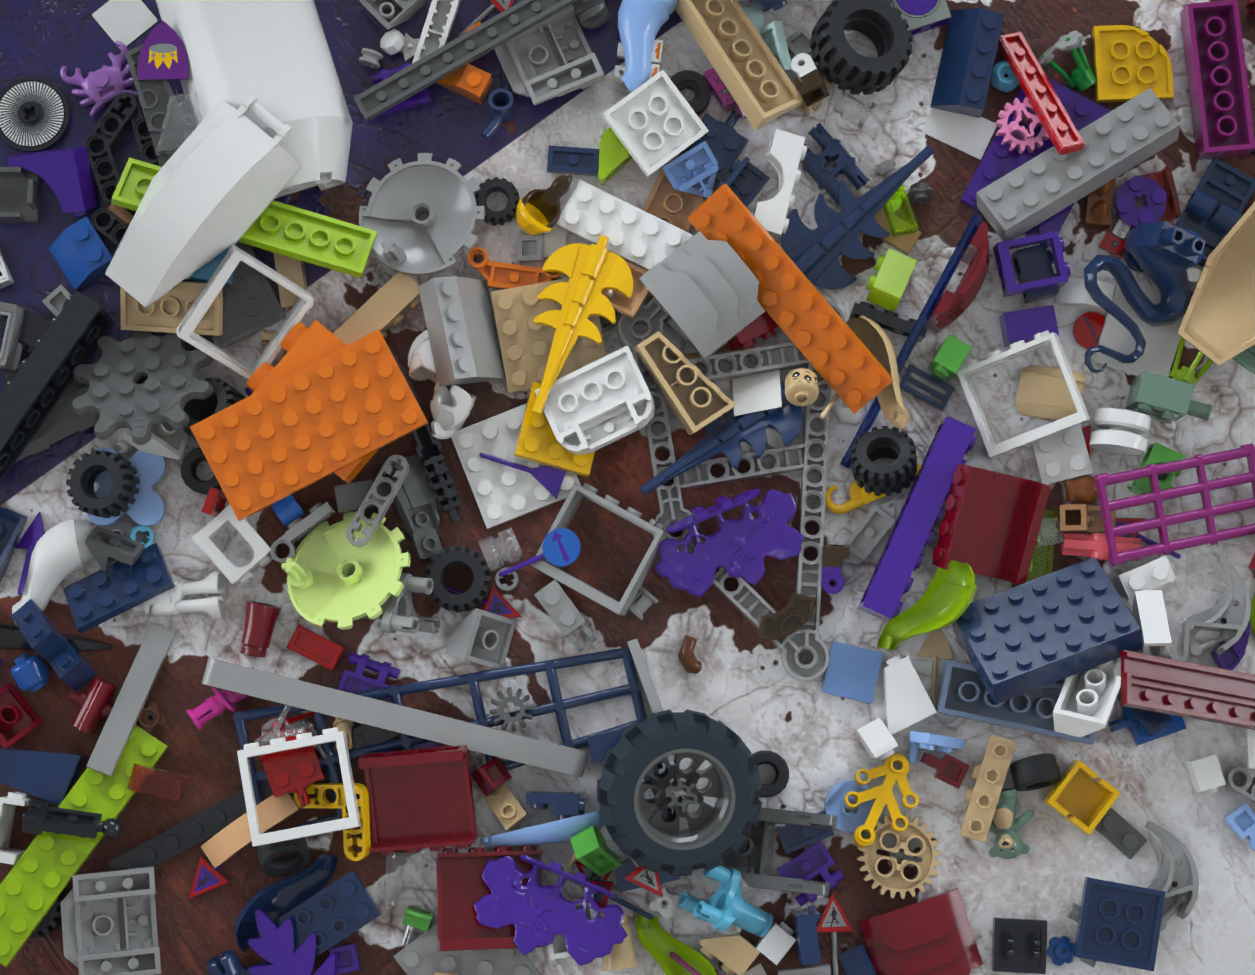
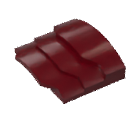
(954, 304)
(922, 938)

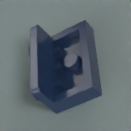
(745, 181)

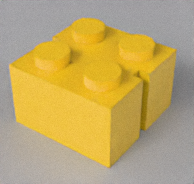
(1080, 798)

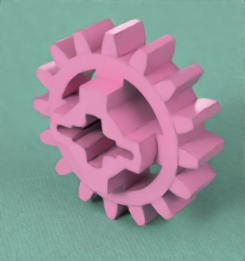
(1013, 129)

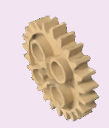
(894, 879)

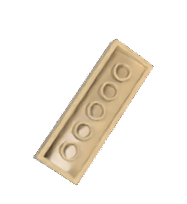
(740, 58)

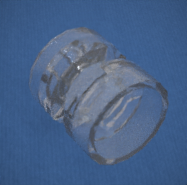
(501, 549)

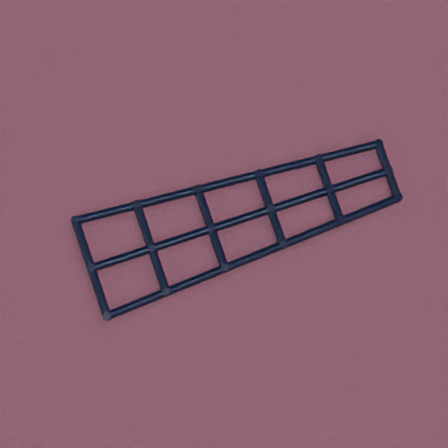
(407, 742)

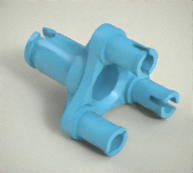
(727, 905)

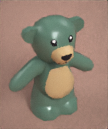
(1005, 826)

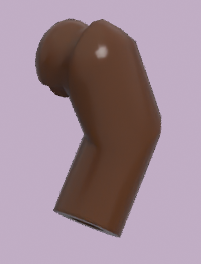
(687, 657)

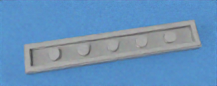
(131, 699)

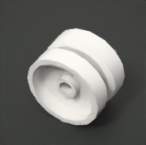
(1120, 431)

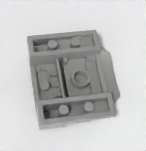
(550, 59)
(705, 292)
(112, 923)

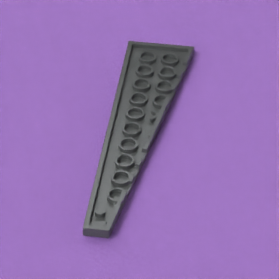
(250, 301)

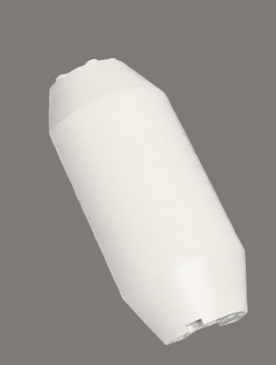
(280, 59)

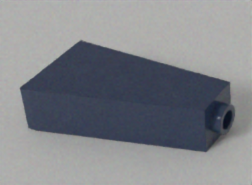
(40, 772)

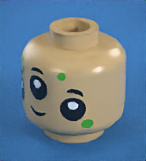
(801, 387)

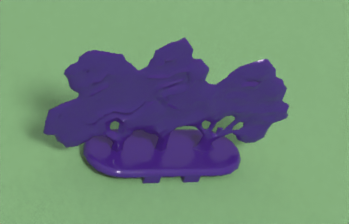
(736, 545)
(543, 911)

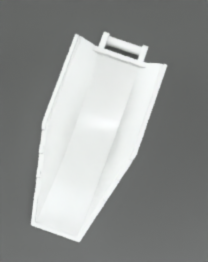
(202, 200)

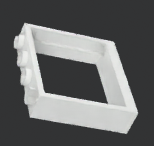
(210, 292)
(996, 358)
(279, 745)

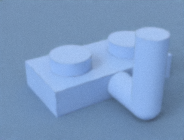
(929, 741)

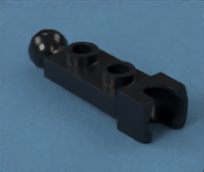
(66, 821)

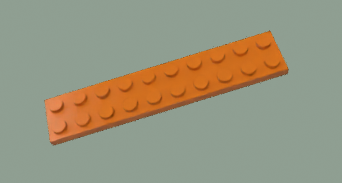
(794, 301)

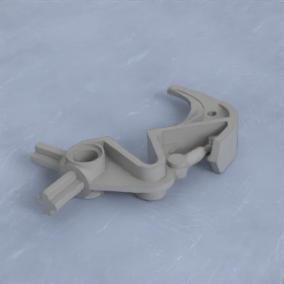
(1236, 618)
(1184, 875)

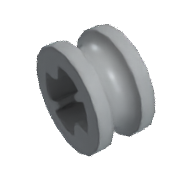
(370, 58)
(505, 587)

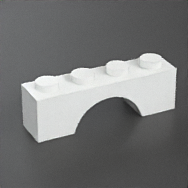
(784, 154)

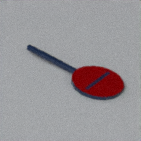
(1088, 329)

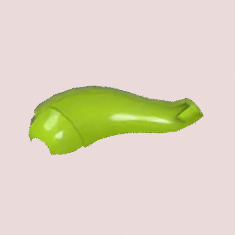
(940, 606)

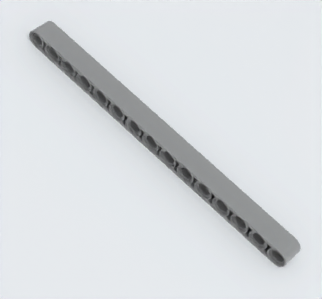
(394, 717)

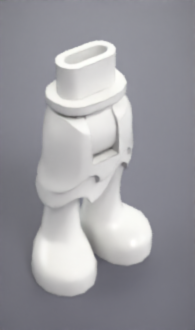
(173, 601)

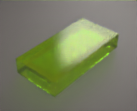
(900, 214)

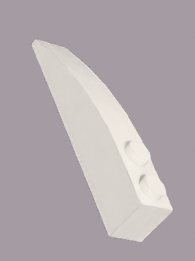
(437, 27)

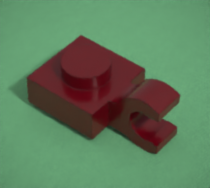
(948, 769)

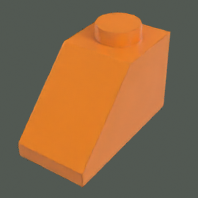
(469, 82)

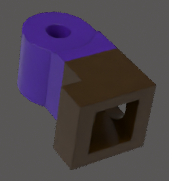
(832, 566)

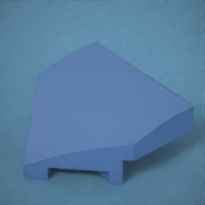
(693, 171)

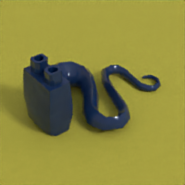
(1164, 256)

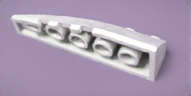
(1088, 699)

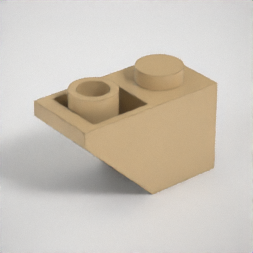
(732, 950)

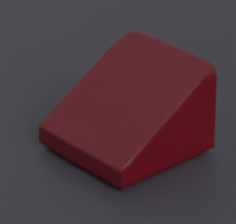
(491, 776)

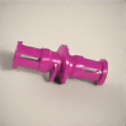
(215, 706)

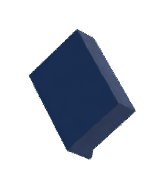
(806, 935)

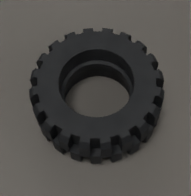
(845, 65)

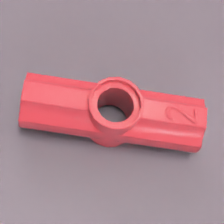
(1095, 545)

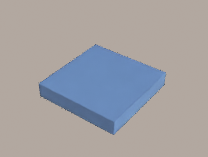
(852, 672)

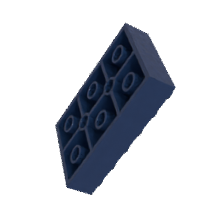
(1046, 630)

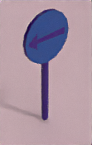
(559, 547)

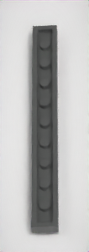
(456, 55)

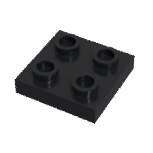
(1019, 945)

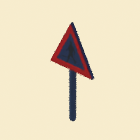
(603, 900)

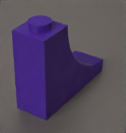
(66, 173)

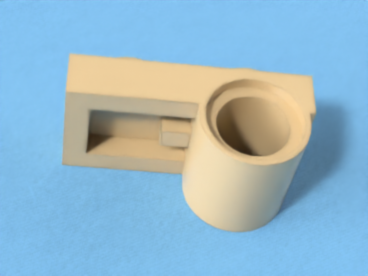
(506, 807)

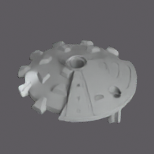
(405, 195)

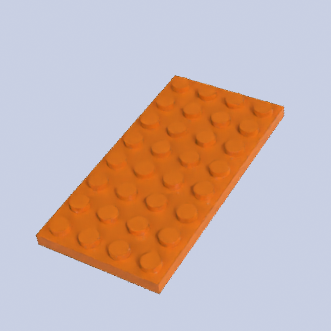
(308, 425)

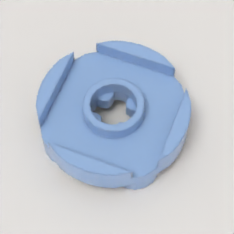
(835, 806)

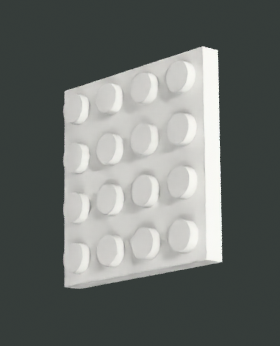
(501, 490)

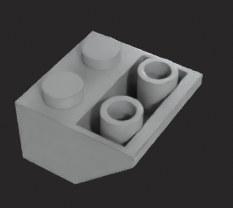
(392, 12)

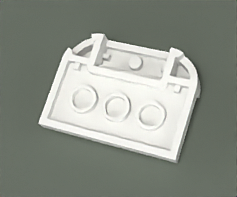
(599, 403)

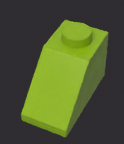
(612, 156)

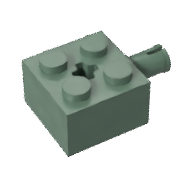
(1164, 398)

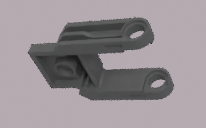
(756, 855)

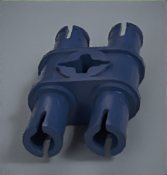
(831, 151)

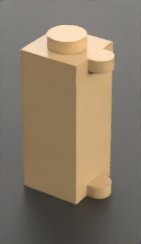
(294, 271)

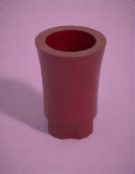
(258, 628)

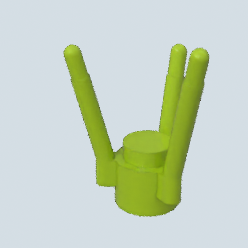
(1187, 374)

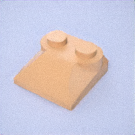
(640, 294)

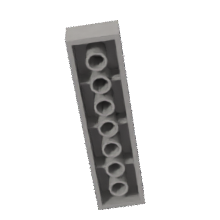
(1057, 181)

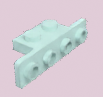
(772, 35)

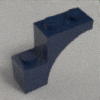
(50, 644)

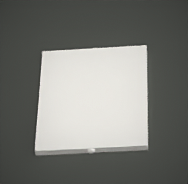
(1160, 345)

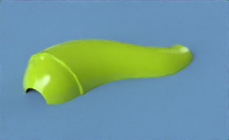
(661, 943)

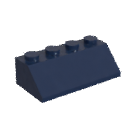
(967, 61)

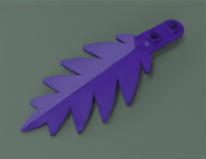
(277, 947)

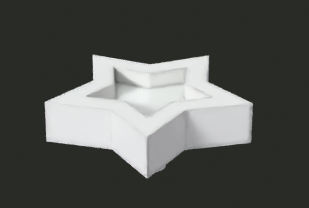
(409, 48)

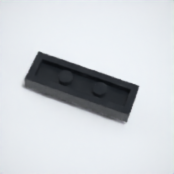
(886, 320)

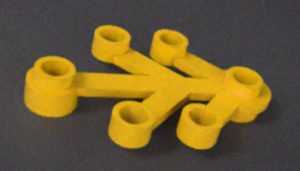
(883, 795)

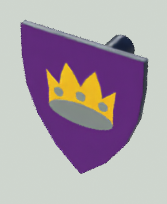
(163, 56)

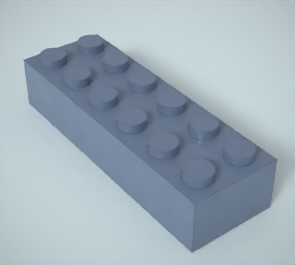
(965, 696)

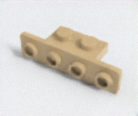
(987, 788)

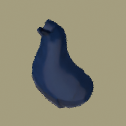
(282, 897)

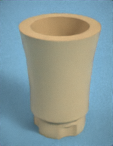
(622, 954)

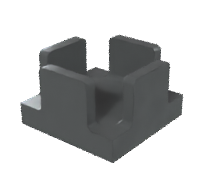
(19, 196)

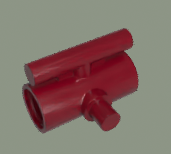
(92, 705)

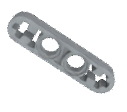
(373, 499)

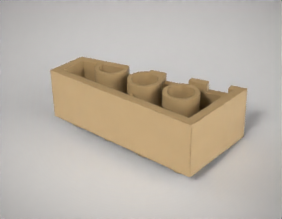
(683, 385)

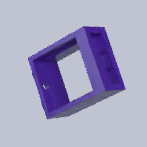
(1006, 271)

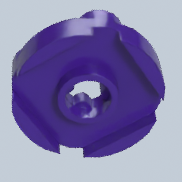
(1140, 187)

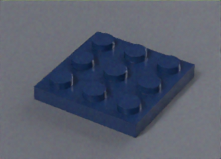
(1119, 924)

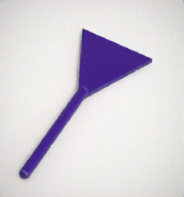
(547, 476)

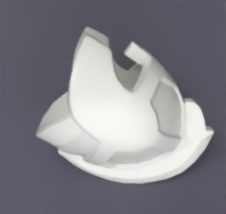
(421, 359)
(449, 410)

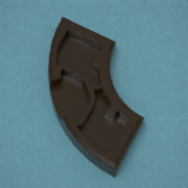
(788, 619)

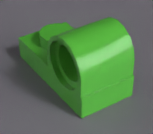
(593, 852)

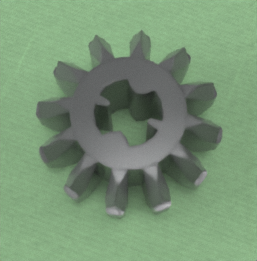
(506, 716)

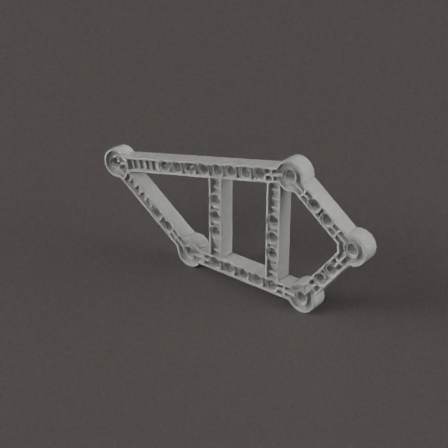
(786, 460)

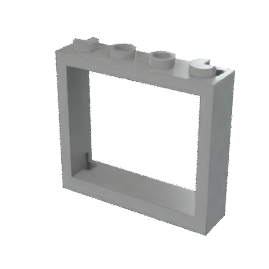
(562, 521)

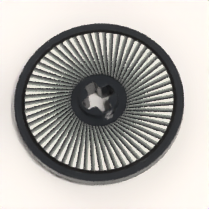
(51, 111)

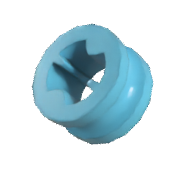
(150, 536)

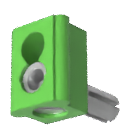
(415, 919)

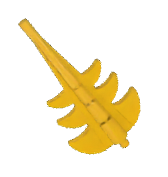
(589, 273)

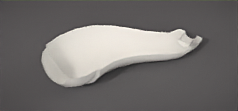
(54, 558)

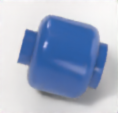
(30, 672)

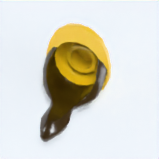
(541, 207)

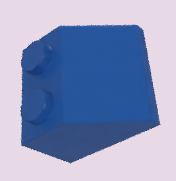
(81, 253)

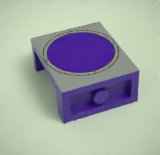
(923, 14)

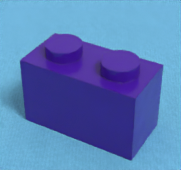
(1026, 323)

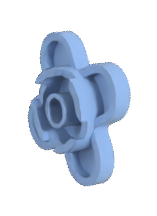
(149, 505)

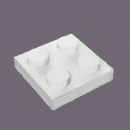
(1062, 456)

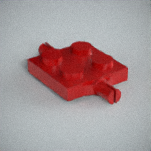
(293, 770)

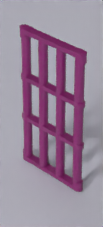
(1157, 496)

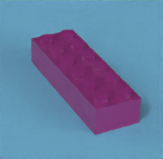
(1217, 79)

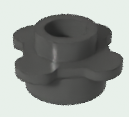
(920, 193)

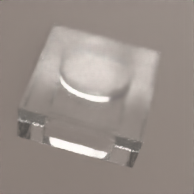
(1049, 533)

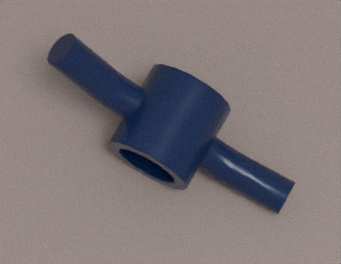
(499, 114)

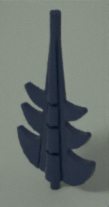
(837, 233)
(727, 435)

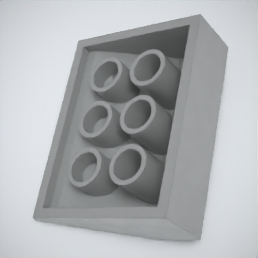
(461, 330)

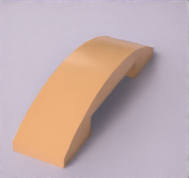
(237, 834)

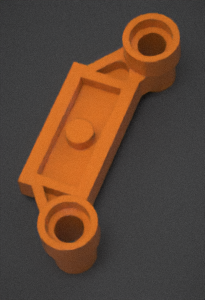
(507, 275)

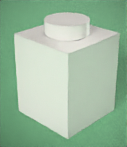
(1205, 774)
(776, 942)

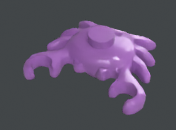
(103, 83)

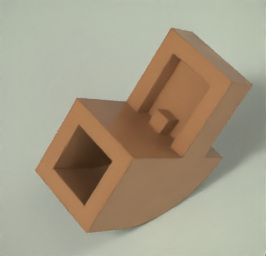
(1082, 519)

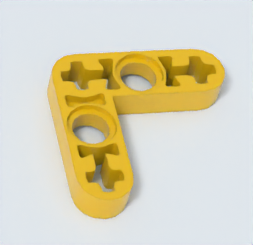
(340, 803)

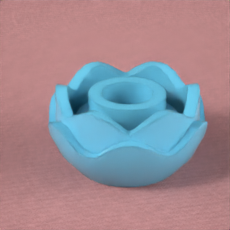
(999, 81)

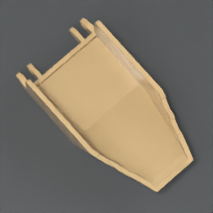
(1223, 304)

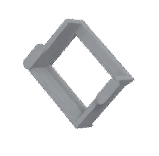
(11, 349)

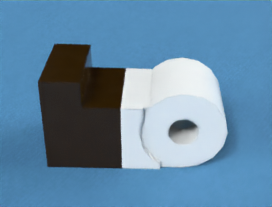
(807, 73)

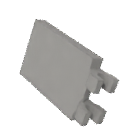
(645, 676)

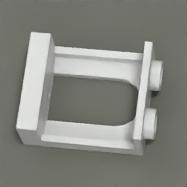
(233, 573)

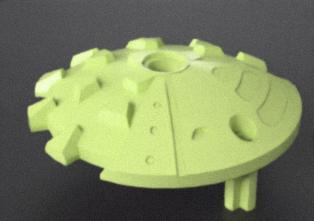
(323, 569)

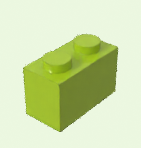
(891, 279)

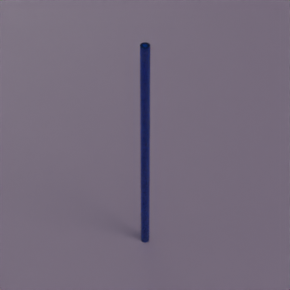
(920, 323)

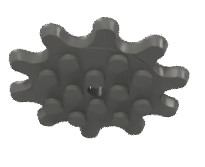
(141, 406)

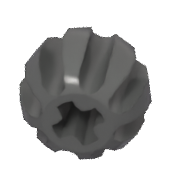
(591, 13)

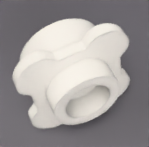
(666, 911)

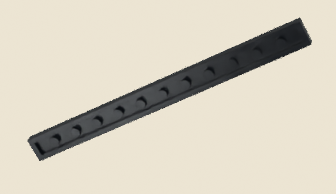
(220, 815)

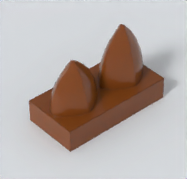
(1099, 205)

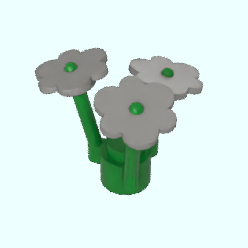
(1082, 75)

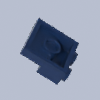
(563, 803)

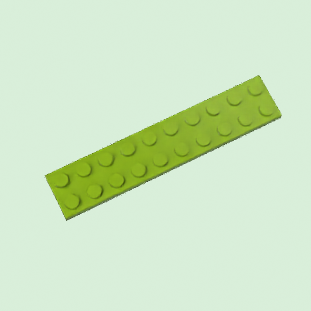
(278, 229)
(53, 858)

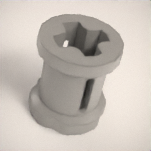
(642, 602)

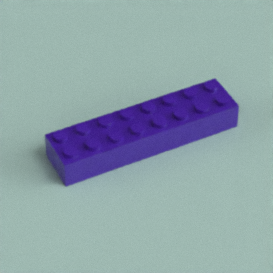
(916, 519)

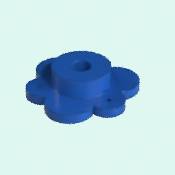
(1056, 945)

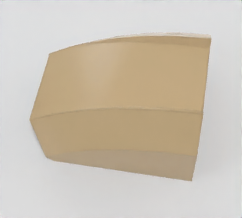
(1045, 394)

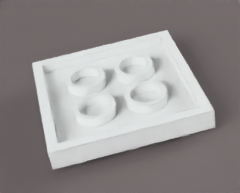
(655, 123)

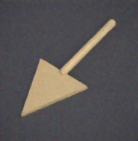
(936, 648)

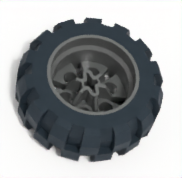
(712, 830)

